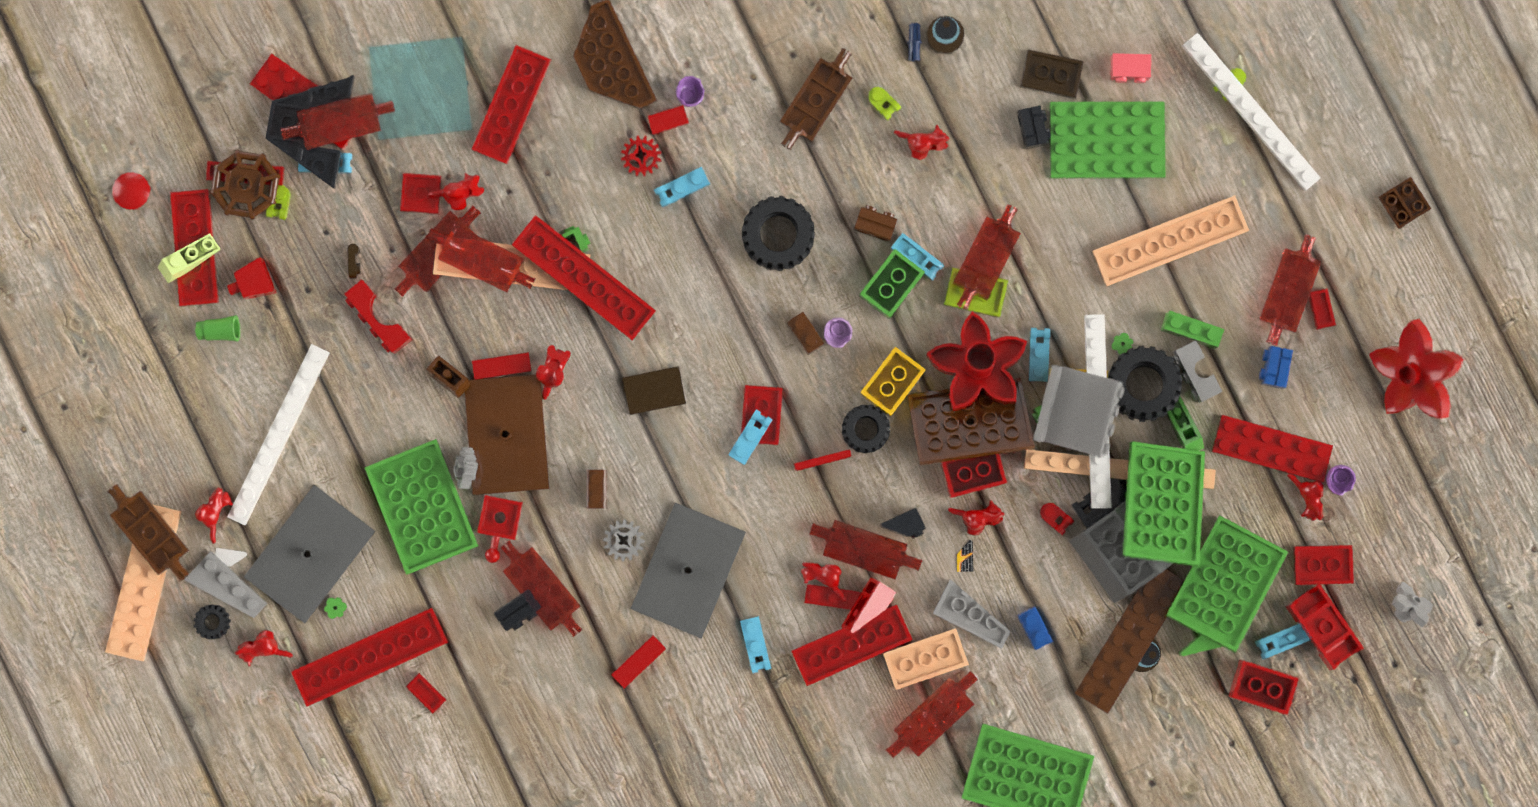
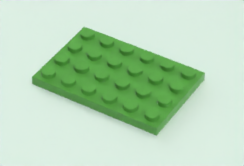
(1107, 140)
(1164, 504)
(421, 506)
(1227, 584)
(1025, 772)

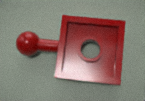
(489, 526)

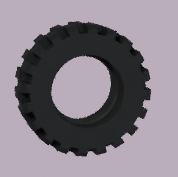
(778, 259)
(1164, 366)

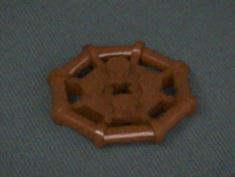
(251, 193)

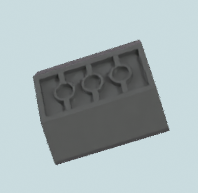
(1102, 552)

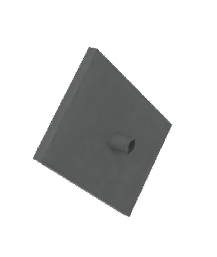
(334, 542)
(684, 598)

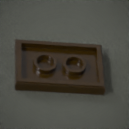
(1051, 74)
(654, 390)

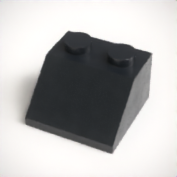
(906, 524)

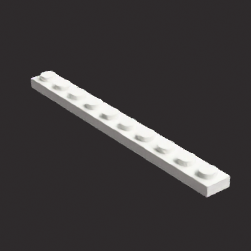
(1251, 111)
(1096, 364)
(278, 434)

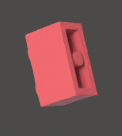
(1130, 67)

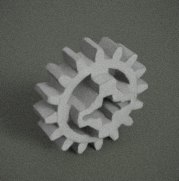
(465, 468)
(615, 530)

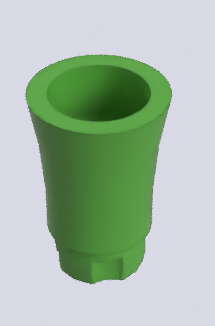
(219, 329)

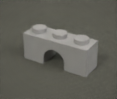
(1201, 387)

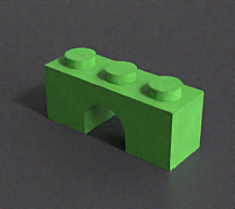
(1191, 328)

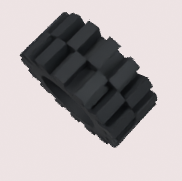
(223, 618)

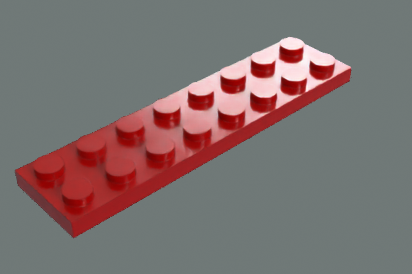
(583, 277)
(369, 657)

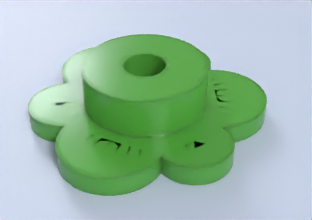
(1116, 345)
(331, 603)

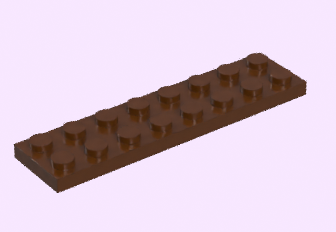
(1129, 641)

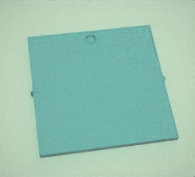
(425, 85)

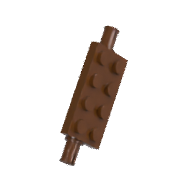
(816, 99)
(149, 532)

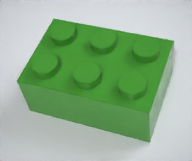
(891, 284)

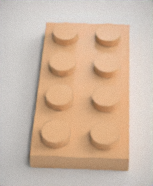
(925, 658)

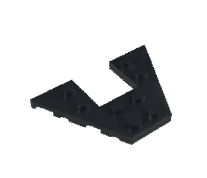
(319, 161)

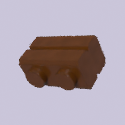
(875, 223)
(805, 333)
(448, 376)
(596, 489)

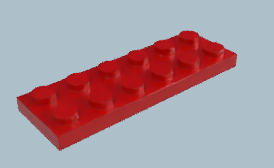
(280, 80)
(511, 104)
(190, 223)
(1272, 448)
(845, 649)

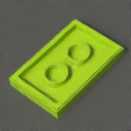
(991, 307)

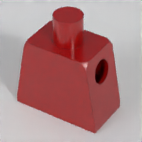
(252, 280)

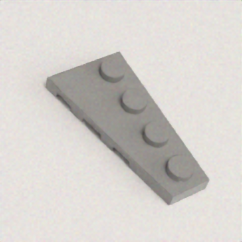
(221, 582)
(967, 614)

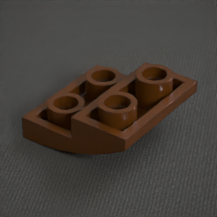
(1404, 203)

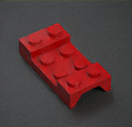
(1324, 626)

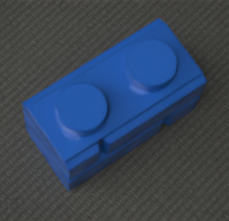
(1276, 367)
(1034, 628)

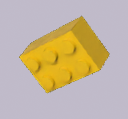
(892, 381)

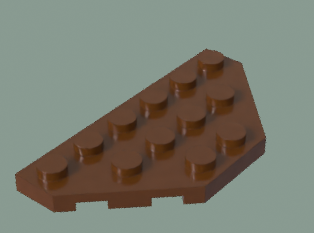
(609, 59)

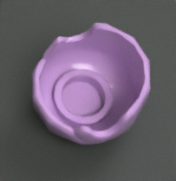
(837, 332)

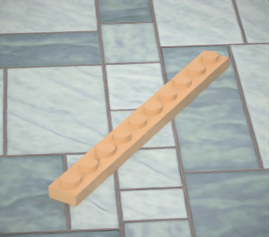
(1080, 465)

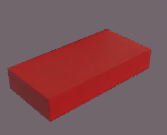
(668, 120)
(1322, 309)
(426, 693)

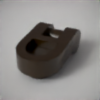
(353, 267)

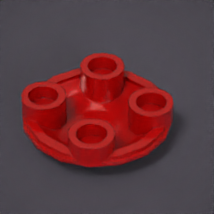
(131, 191)

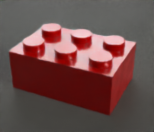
(973, 474)
(1263, 687)

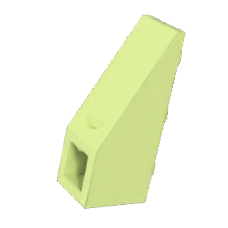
(188, 258)

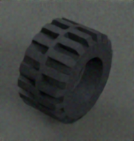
(877, 416)

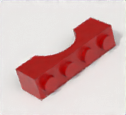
(362, 298)

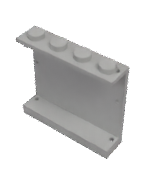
(1079, 410)

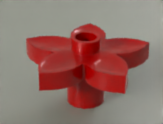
(978, 364)
(1416, 372)

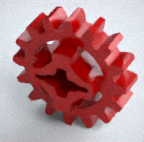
(650, 154)

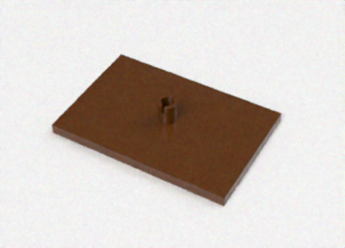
(946, 433)
(513, 461)

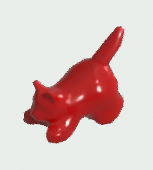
(922, 143)
(457, 192)
(551, 373)
(1311, 493)
(210, 512)
(977, 519)
(828, 575)
(262, 646)

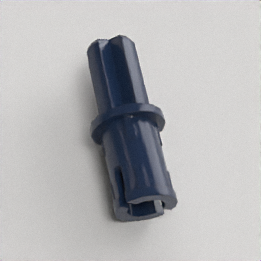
(914, 42)

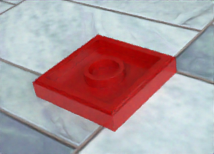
(415, 193)

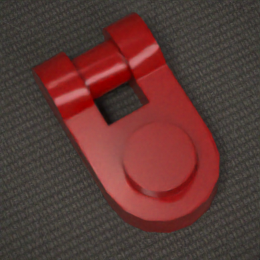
(1050, 512)

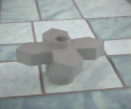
(1411, 606)

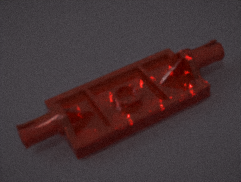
(338, 121)
(987, 257)
(480, 258)
(420, 261)
(1290, 290)
(865, 549)
(533, 573)
(933, 716)

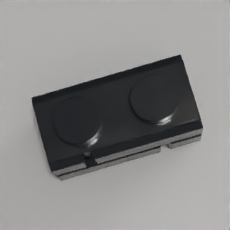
(1033, 127)
(517, 610)

